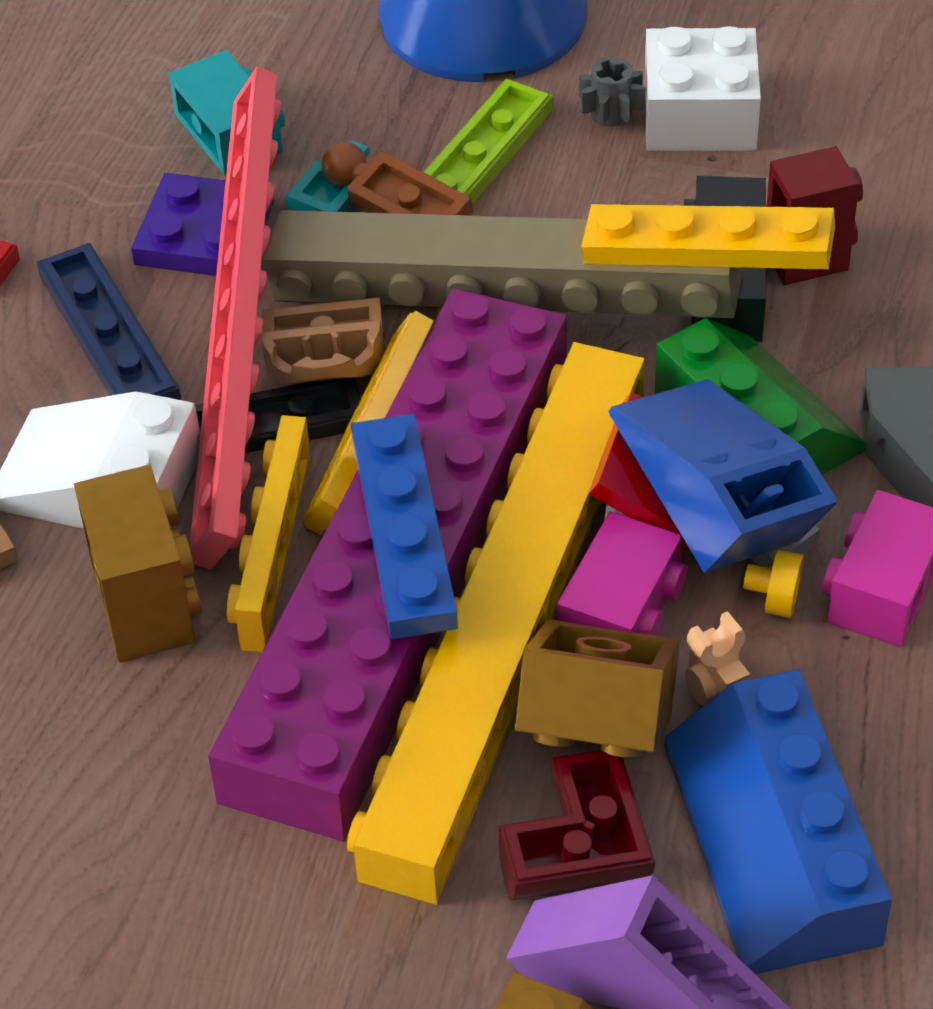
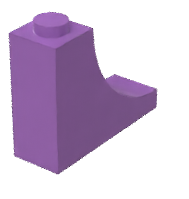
(633, 951)

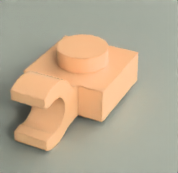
(715, 659)

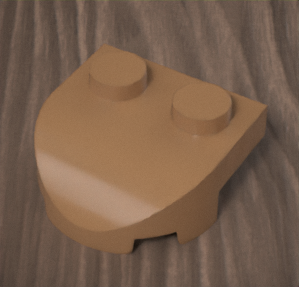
(323, 341)

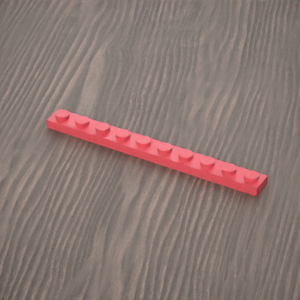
(235, 324)

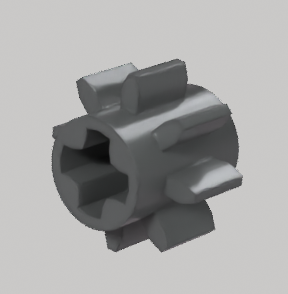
(611, 91)

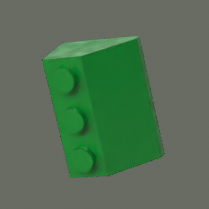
(760, 383)

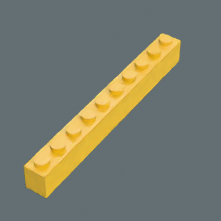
(473, 680)

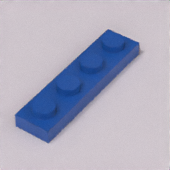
(404, 527)

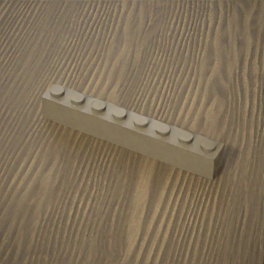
(501, 257)

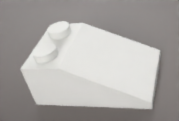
(95, 440)

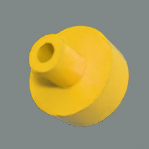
(779, 582)

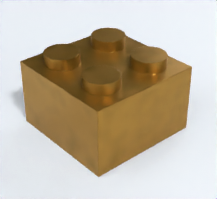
(139, 561)
(597, 687)

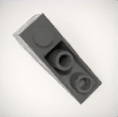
(899, 428)

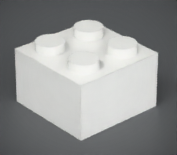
(701, 89)

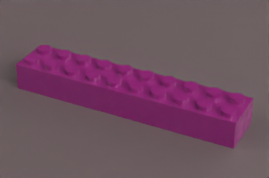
(330, 675)

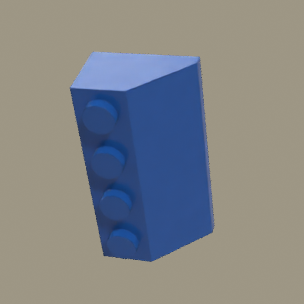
(778, 826)

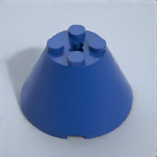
(481, 36)

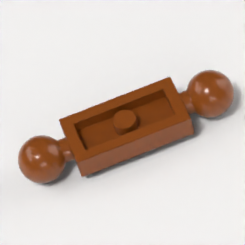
(390, 184)

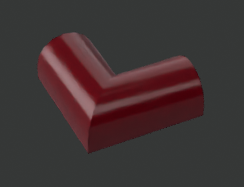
(591, 844)

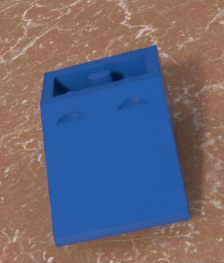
(723, 472)

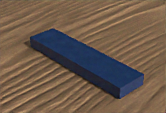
(105, 324)

